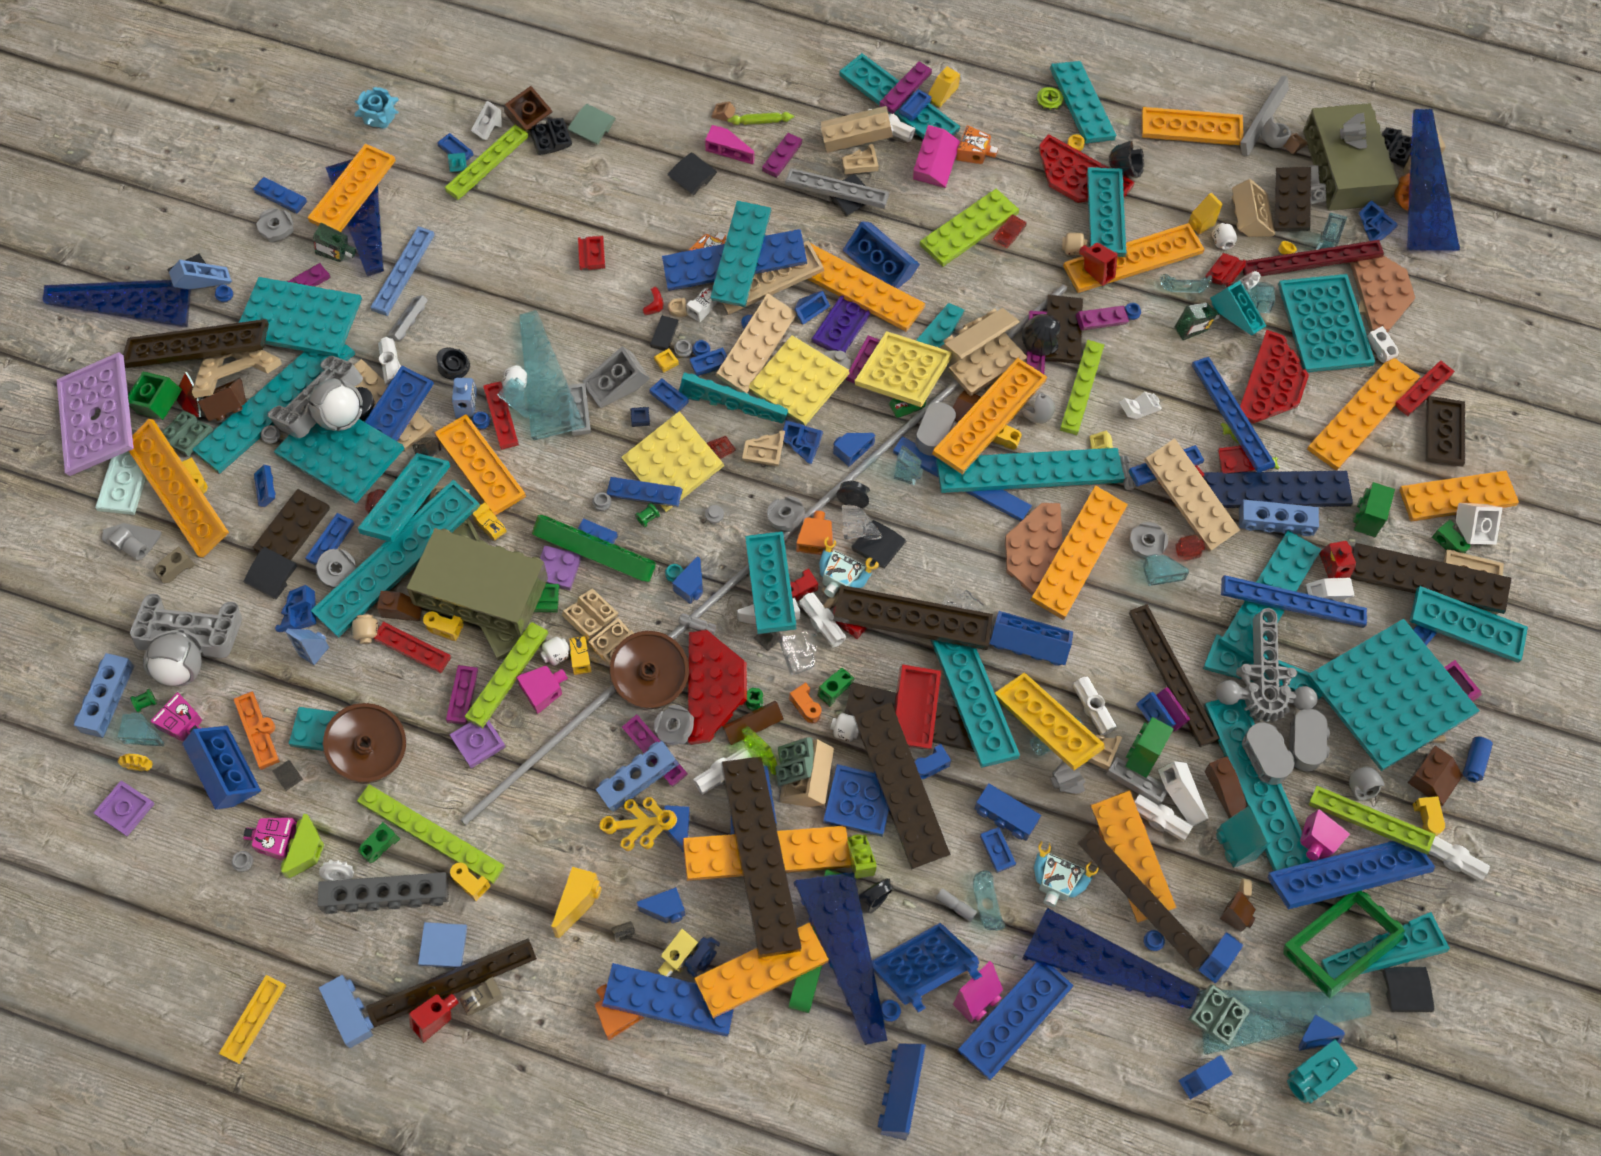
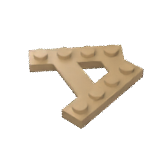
(212, 369)

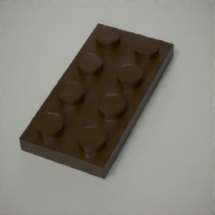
(1293, 199)
(1070, 334)
(1445, 431)
(293, 525)

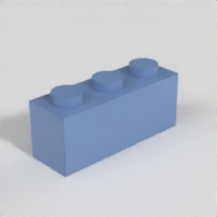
(347, 1011)

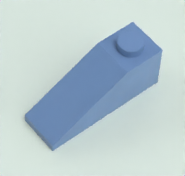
(198, 275)
(308, 644)

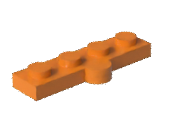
(257, 730)

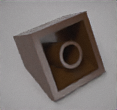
(527, 109)
(225, 399)
(1436, 775)

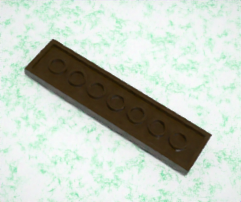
(195, 343)
(1409, 572)
(913, 617)
(948, 723)
(901, 785)

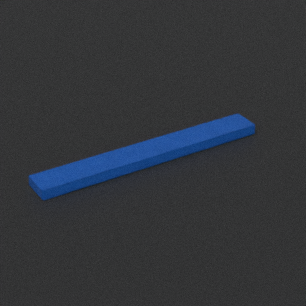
(1233, 415)
(996, 498)
(1293, 601)

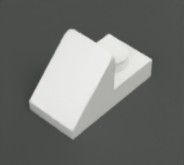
(487, 119)

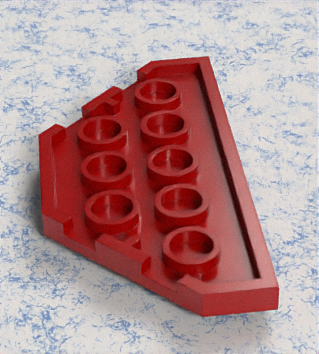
(1068, 168)
(1275, 380)
(714, 685)

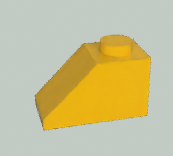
(944, 86)
(1205, 214)

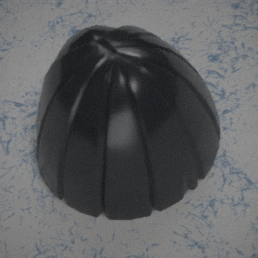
(1127, 159)
(1040, 334)

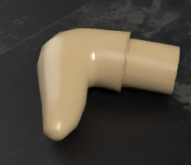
(831, 601)

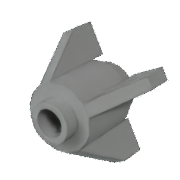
(1354, 131)
(1067, 779)

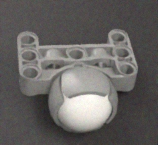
(328, 400)
(178, 638)

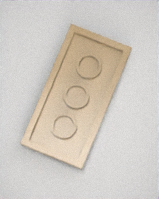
(986, 364)

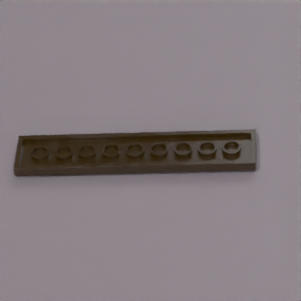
(760, 857)

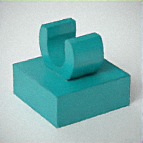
(457, 161)

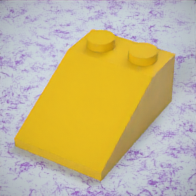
(576, 899)

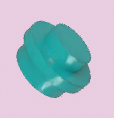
(673, 572)

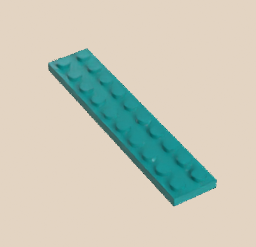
(245, 427)
(1034, 470)
(393, 559)
(1270, 801)

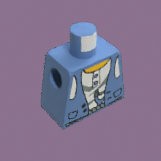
(464, 392)

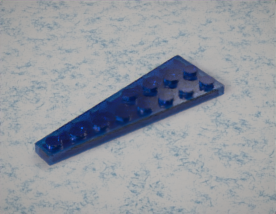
(1430, 207)
(364, 226)
(140, 300)
(841, 930)
(1083, 952)

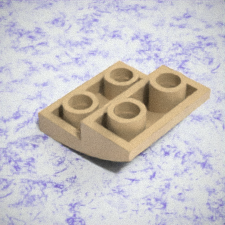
(590, 614)
(609, 638)

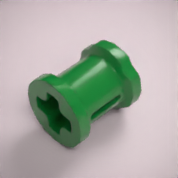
(647, 515)
(756, 694)
(143, 700)

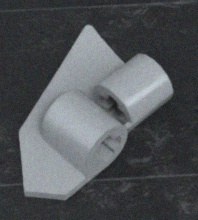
(131, 539)

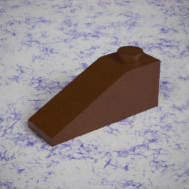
(1226, 786)

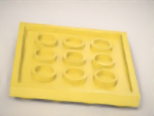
(903, 369)
(798, 379)
(673, 457)

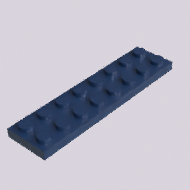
(1283, 487)

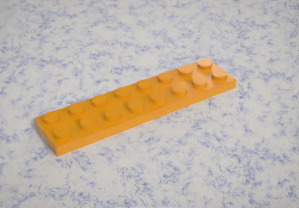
(1142, 256)
(867, 291)
(1363, 413)
(989, 416)
(177, 489)
(1078, 552)
(801, 851)

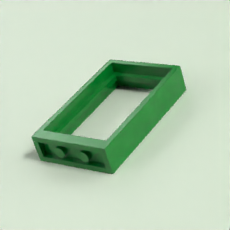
(1314, 972)

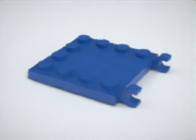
(925, 964)

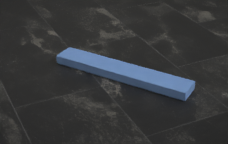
(402, 271)

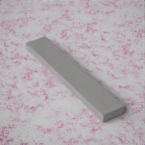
(1264, 114)
(837, 188)

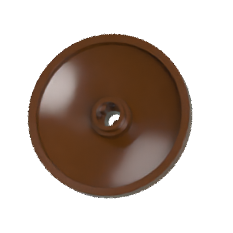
(649, 652)
(367, 725)

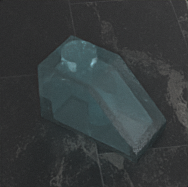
(1331, 231)
(1263, 296)
(515, 395)
(908, 466)
(1163, 570)
(138, 731)

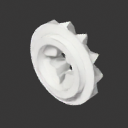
(1250, 280)
(336, 871)

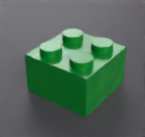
(153, 395)
(1373, 509)
(1148, 746)

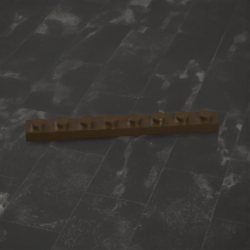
(1173, 675)
(1143, 899)
(451, 982)

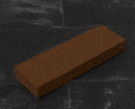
(756, 720)

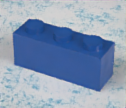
(1007, 812)

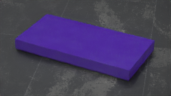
(841, 326)

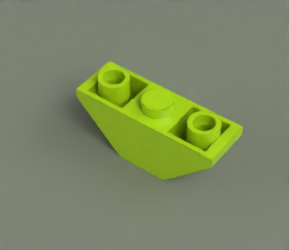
(303, 848)
(861, 856)

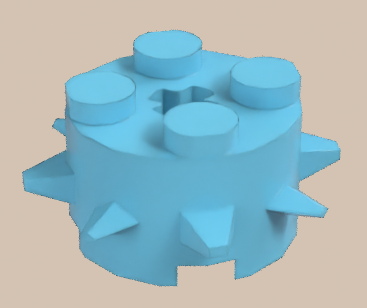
(376, 107)

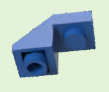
(1221, 957)
(1205, 1077)

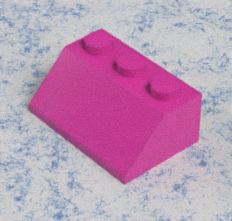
(936, 157)

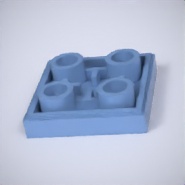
(442, 945)

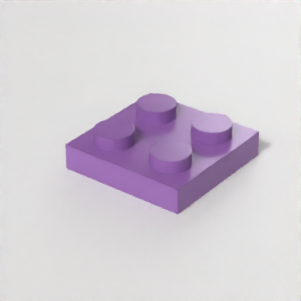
(560, 566)
(477, 743)
(124, 808)

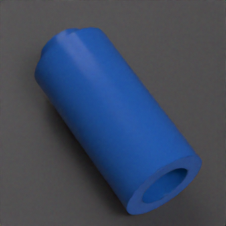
(1477, 759)

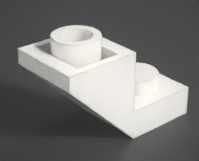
(1318, 190)
(1141, 406)
(1333, 588)

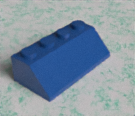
(880, 255)
(1031, 638)
(220, 766)
(902, 1090)

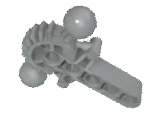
(1276, 706)

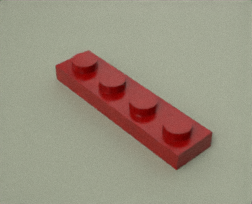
(1424, 387)
(501, 416)
(412, 647)

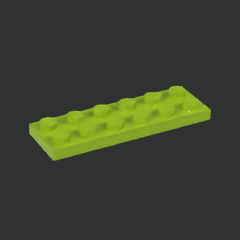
(969, 227)

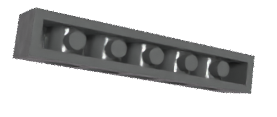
(330, 890)

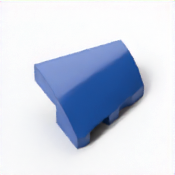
(1376, 222)
(802, 439)
(298, 609)

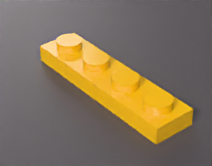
(252, 1019)

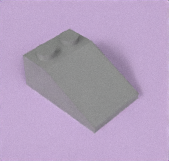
(616, 378)

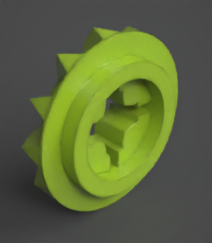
(1055, 95)

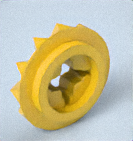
(135, 762)

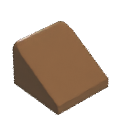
(723, 111)
(1295, 143)

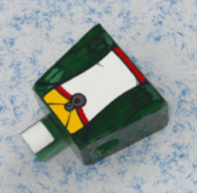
(332, 243)
(1195, 320)

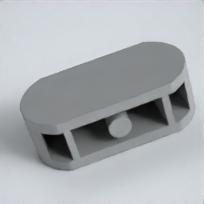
(935, 425)
(1309, 739)
(1268, 753)

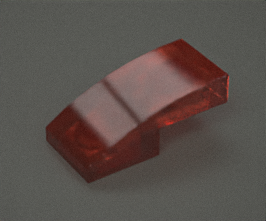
(1010, 231)

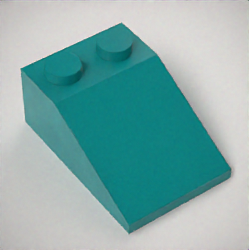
(1238, 308)
(1243, 837)

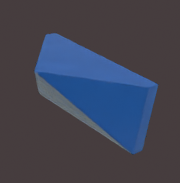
(811, 306)
(1320, 1034)

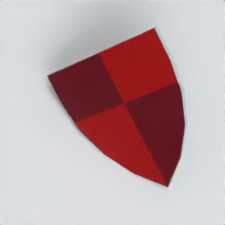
(186, 398)

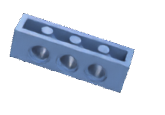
(1287, 513)
(97, 724)
(632, 787)

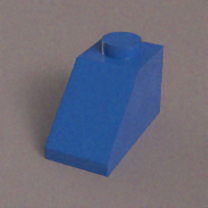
(852, 446)
(689, 582)
(681, 827)
(663, 906)

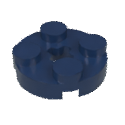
(702, 957)

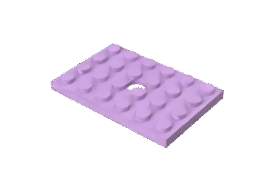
(79, 394)

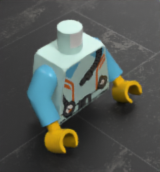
(842, 570)
(1060, 877)

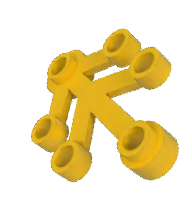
(640, 824)

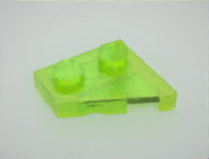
(760, 748)

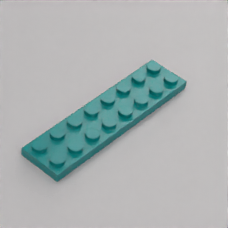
(877, 83)
(1284, 570)
(976, 703)

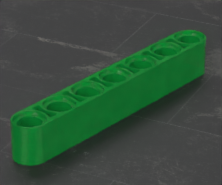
(594, 548)
(806, 984)

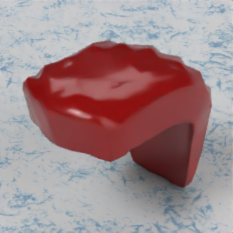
(657, 304)

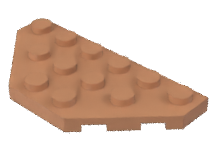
(1384, 291)
(1034, 545)

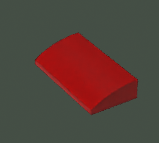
(917, 704)

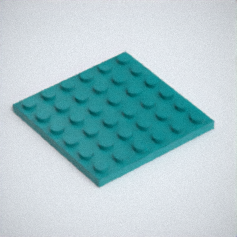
(1393, 694)

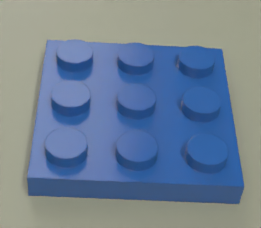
(856, 802)

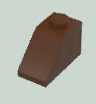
(398, 606)
(1239, 912)

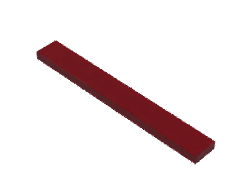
(1315, 258)

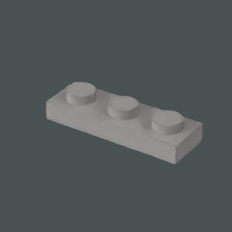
(407, 318)
(580, 398)
(1144, 786)

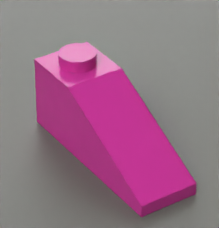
(725, 143)

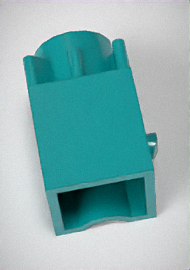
(1320, 1073)

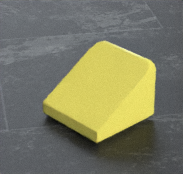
(1101, 440)

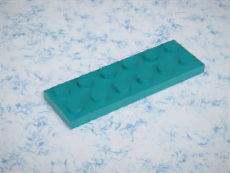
(1082, 102)
(1106, 209)
(741, 253)
(404, 497)
(770, 583)
(1468, 624)

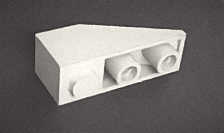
(1183, 791)

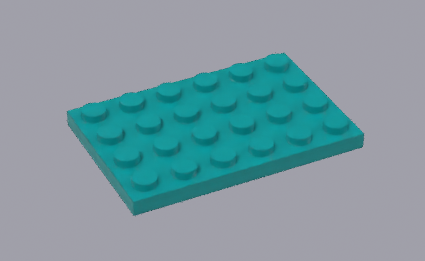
(303, 315)
(1326, 323)
(343, 459)

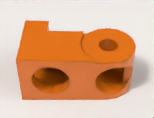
(804, 704)

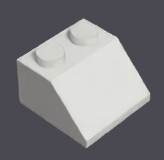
(1479, 522)

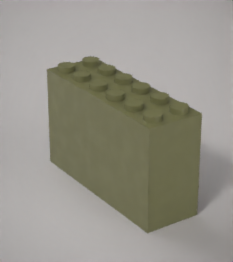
(1350, 173)
(478, 582)

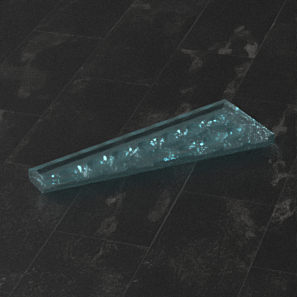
(548, 394)
(1285, 1013)

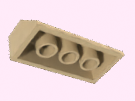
(856, 129)
(979, 334)

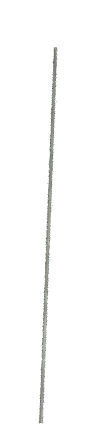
(728, 586)

